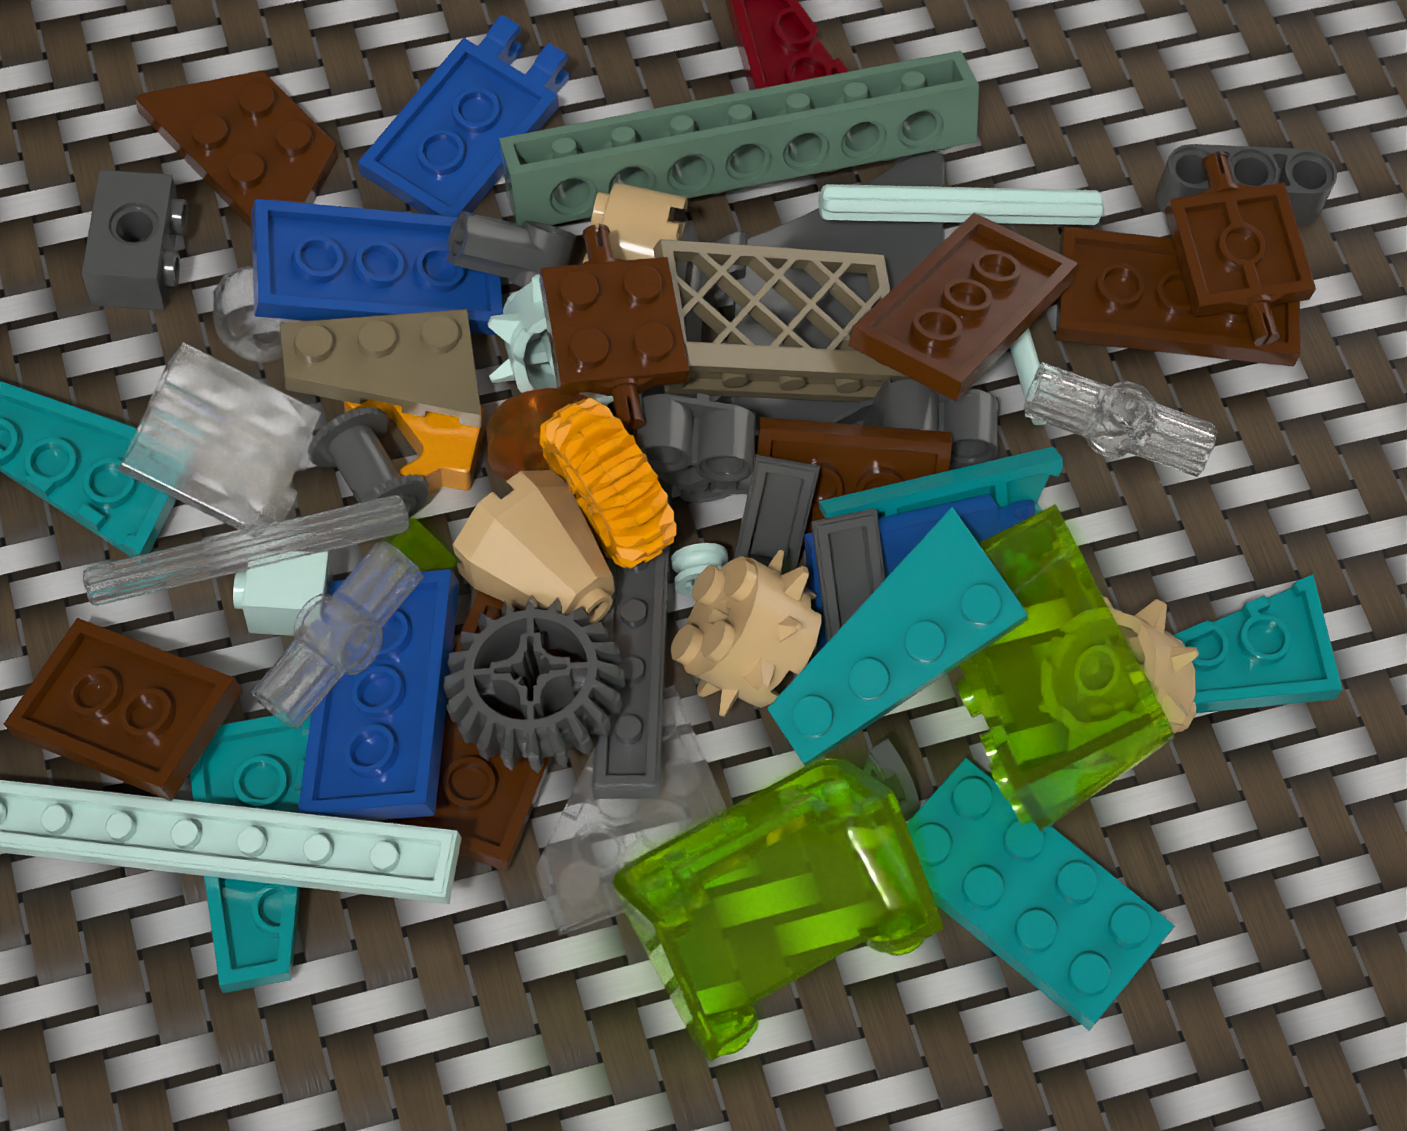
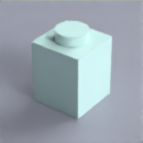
(278, 591)

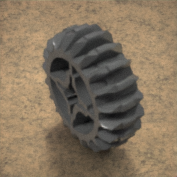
(502, 666)

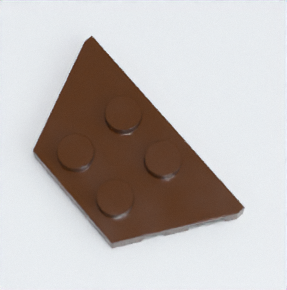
(243, 139)

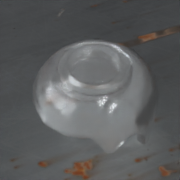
(235, 322)

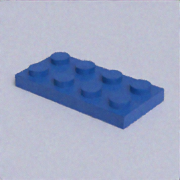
(361, 264)
(382, 730)

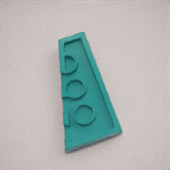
(73, 465)
(908, 634)
(252, 922)

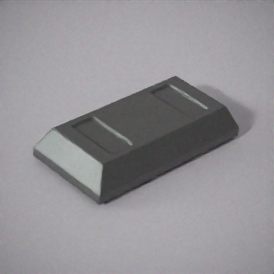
(776, 510)
(847, 564)

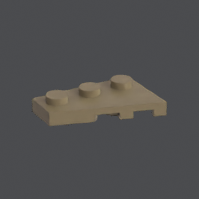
(391, 359)

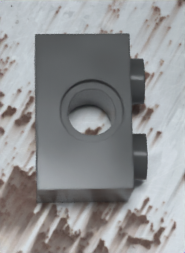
(125, 210)

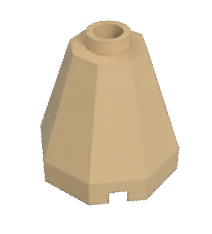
(535, 547)

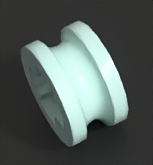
(691, 562)

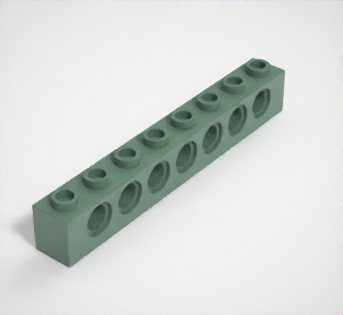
(745, 137)

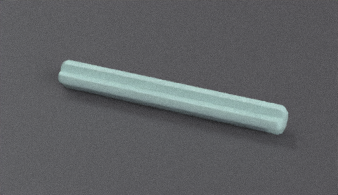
(959, 203)

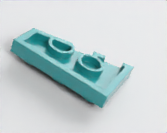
(1265, 653)

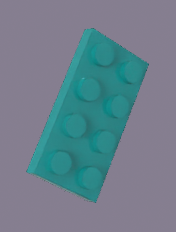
(1033, 896)

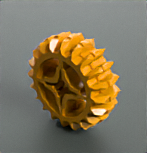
(609, 481)

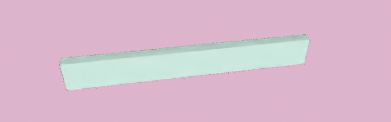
(228, 841)

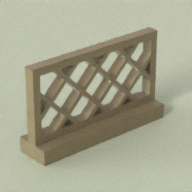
(773, 370)

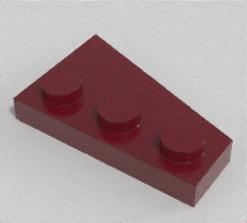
(779, 43)

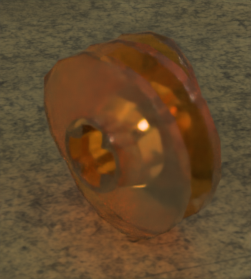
(515, 430)

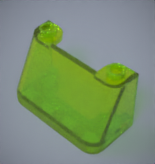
(776, 895)

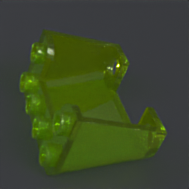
(1061, 687)

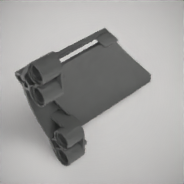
(713, 444)

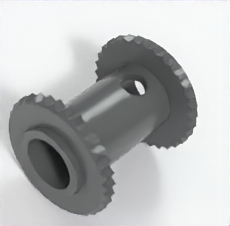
(355, 448)

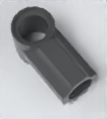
(507, 247)

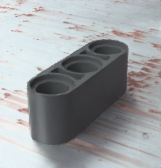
(1306, 174)

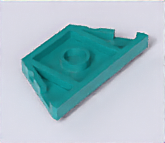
(1004, 479)

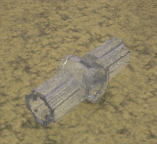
(1150, 428)
(337, 634)

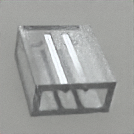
(221, 441)

